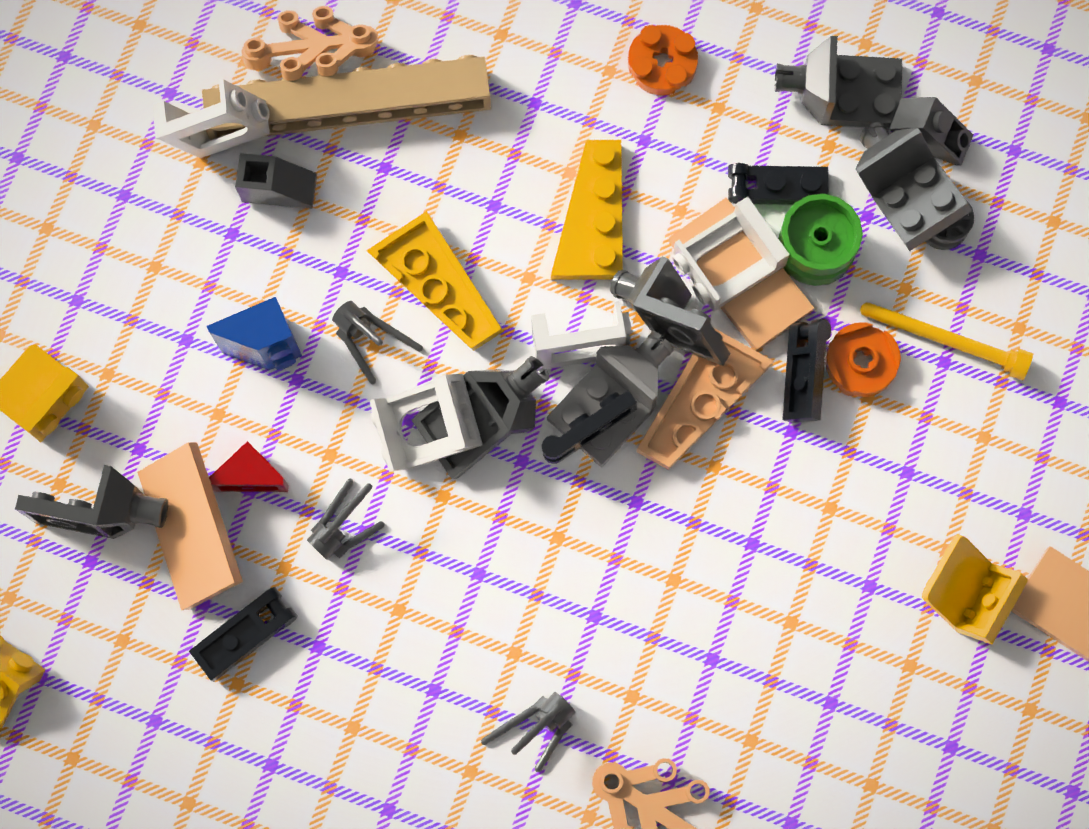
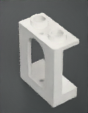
(188, 129)
(745, 219)
(546, 345)
(457, 414)

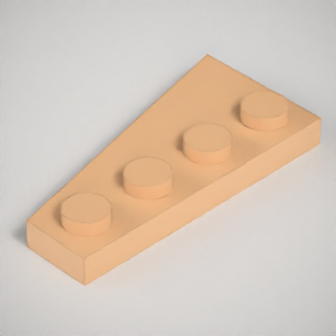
(700, 400)

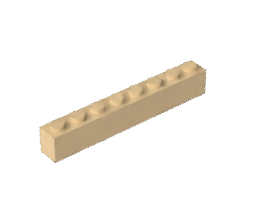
(367, 96)

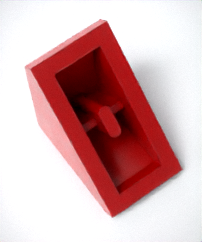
(247, 473)

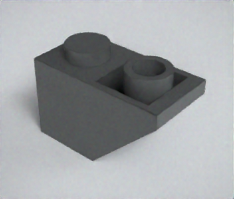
(941, 129)
(274, 182)

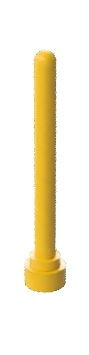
(1014, 362)

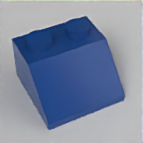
(257, 336)

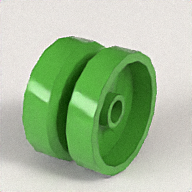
(821, 238)

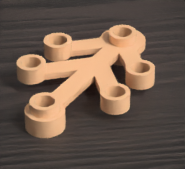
(349, 41)
(649, 807)

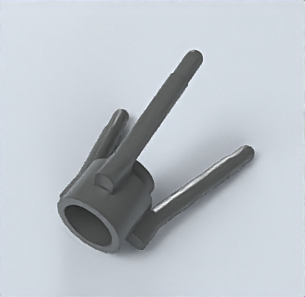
(356, 322)
(325, 534)
(553, 714)

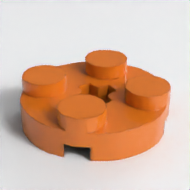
(667, 40)
(853, 378)

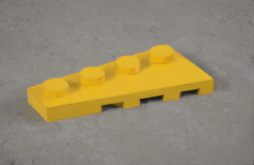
(593, 223)
(433, 274)

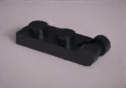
(776, 183)
(805, 371)
(587, 427)
(242, 634)

